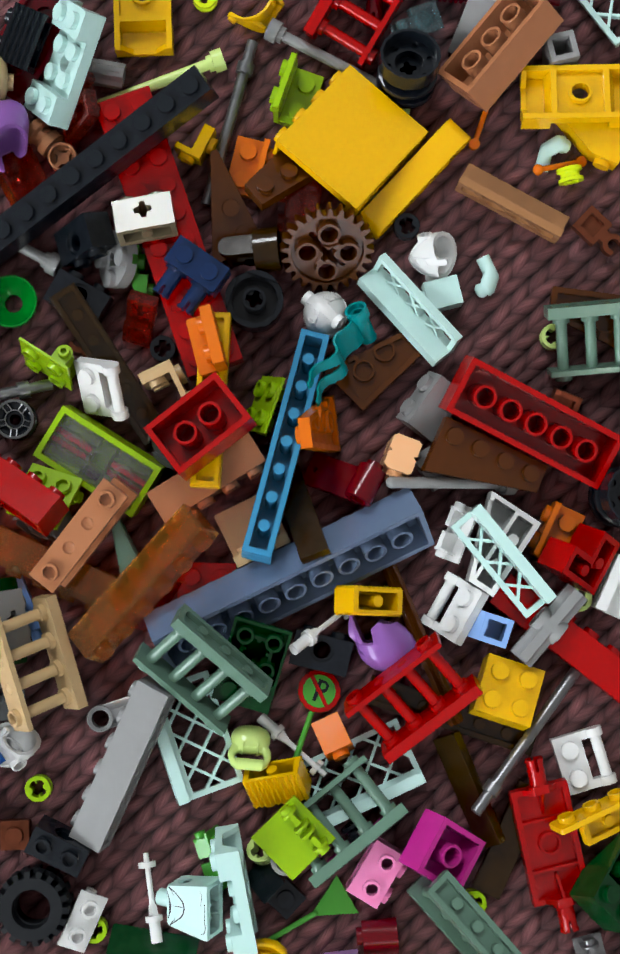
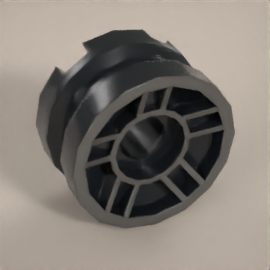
(28, 422)

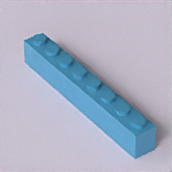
(283, 450)

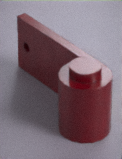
(345, 480)
(378, 936)

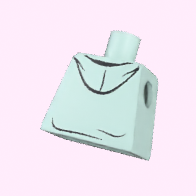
(194, 905)

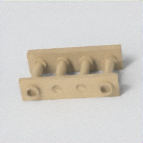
(61, 666)

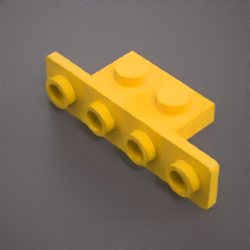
(594, 819)

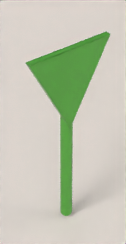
(333, 902)

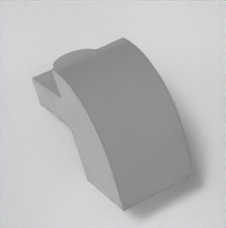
(562, 50)

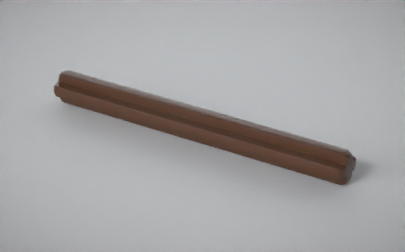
(416, 628)

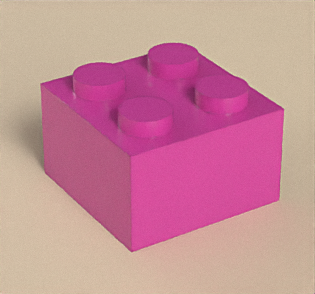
(440, 846)

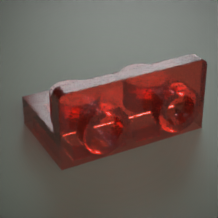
(20, 175)

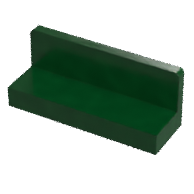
(137, 940)

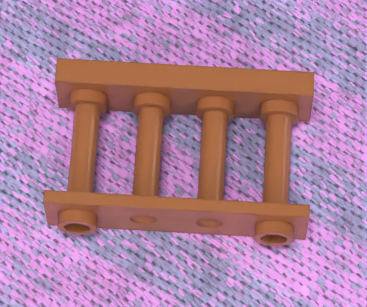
(83, 534)

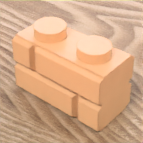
(400, 456)

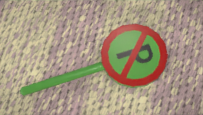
(318, 694)

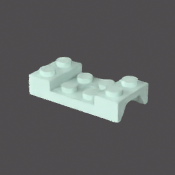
(66, 72)
(229, 861)

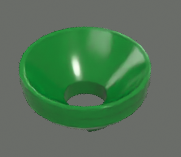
(17, 286)

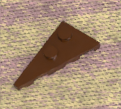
(228, 209)

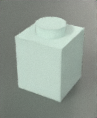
(443, 292)

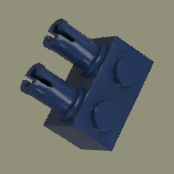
(192, 263)

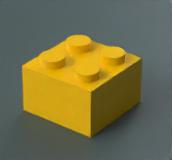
(508, 692)

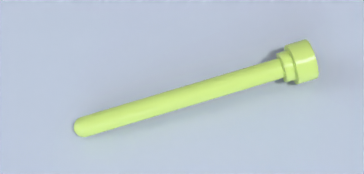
(212, 62)

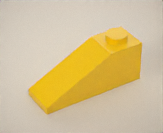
(595, 142)

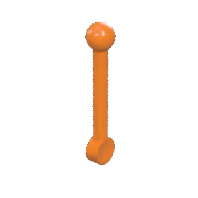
(475, 143)
(539, 169)

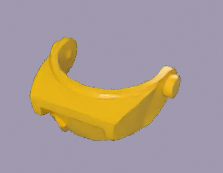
(261, 20)

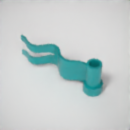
(345, 341)

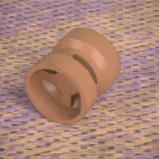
(43, 136)
(60, 154)

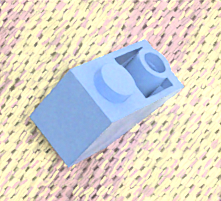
(492, 629)

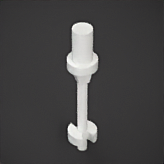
(310, 636)
(278, 733)
(153, 918)

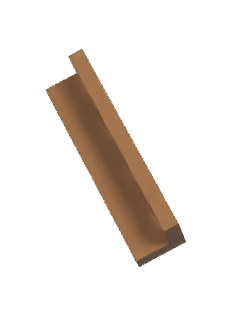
(512, 203)

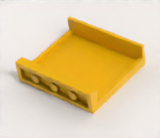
(351, 138)

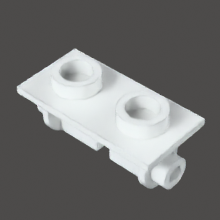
(449, 545)
(82, 920)

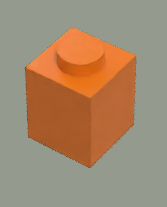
(333, 737)

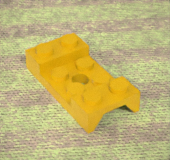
(143, 28)
(549, 99)

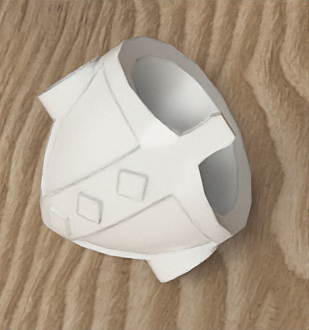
(434, 254)
(324, 312)
(17, 746)

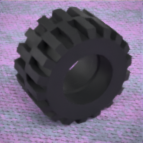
(27, 928)

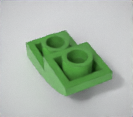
(141, 282)

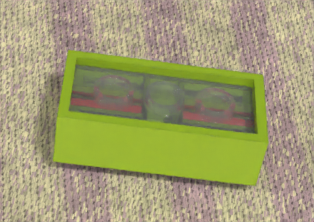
(94, 452)

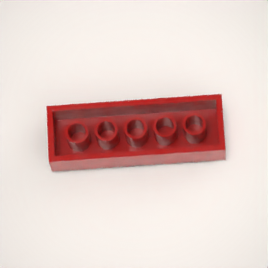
(531, 421)

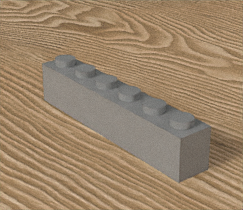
(122, 764)

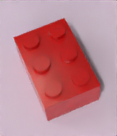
(200, 426)

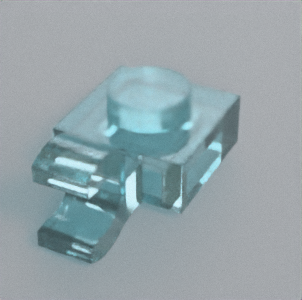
(421, 17)

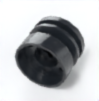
(408, 67)
(605, 501)

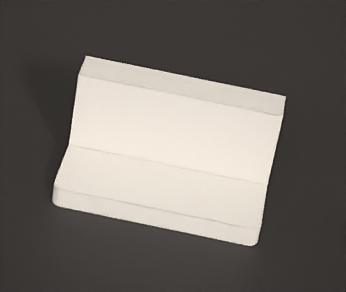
(608, 593)

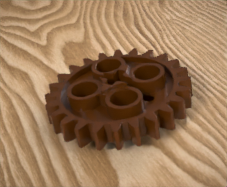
(347, 231)

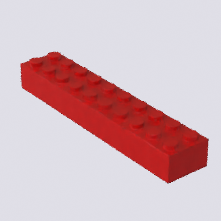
(159, 173)

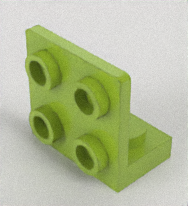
(294, 92)

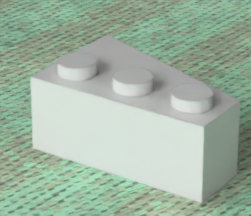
(516, 525)

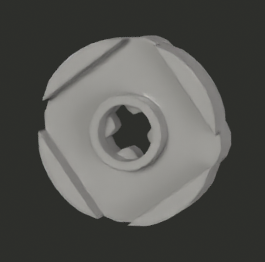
(117, 266)

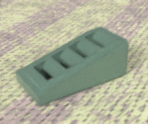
(124, 546)

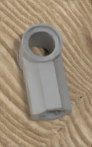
(108, 73)
(112, 709)

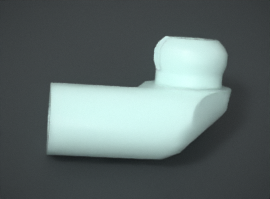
(551, 147)
(489, 279)

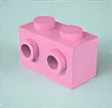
(376, 873)

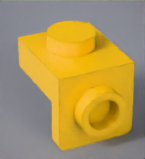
(203, 145)

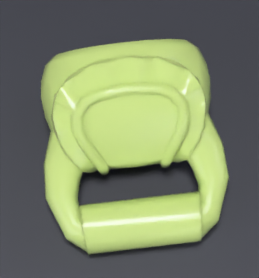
(250, 741)

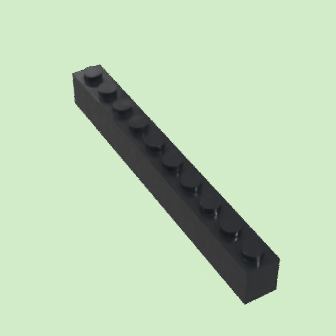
(104, 160)

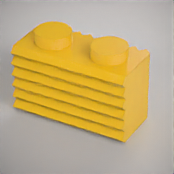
(368, 600)
(278, 782)

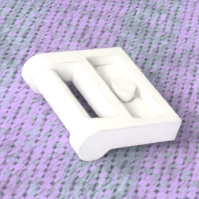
(101, 387)
(461, 612)
(573, 761)

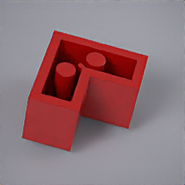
(582, 559)

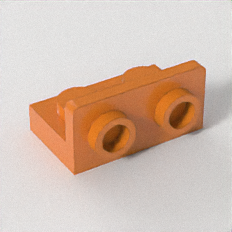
(247, 160)
(207, 342)
(558, 523)

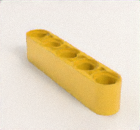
(414, 177)

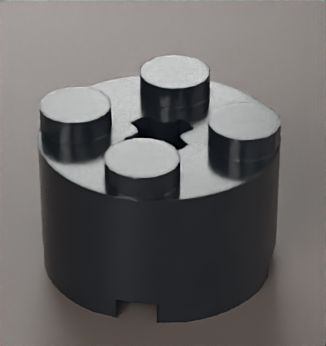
(247, 286)

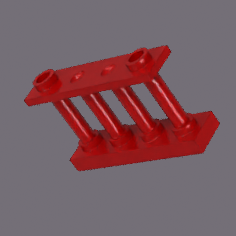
(321, 25)
(417, 725)

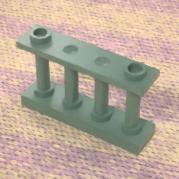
(589, 313)
(217, 649)
(367, 831)
(459, 916)

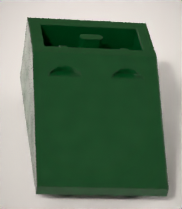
(265, 648)
(599, 887)

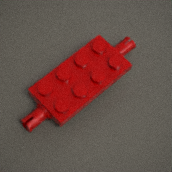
(549, 859)

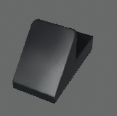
(275, 890)

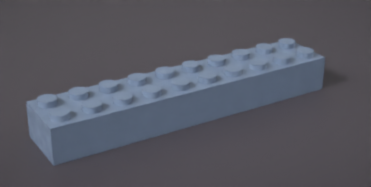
(267, 593)

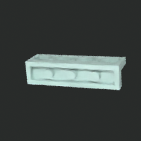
(408, 311)
(513, 555)

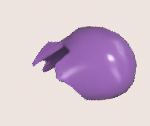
(13, 129)
(388, 643)

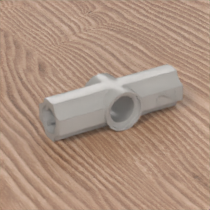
(548, 625)

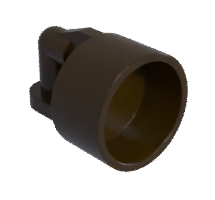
(255, 249)

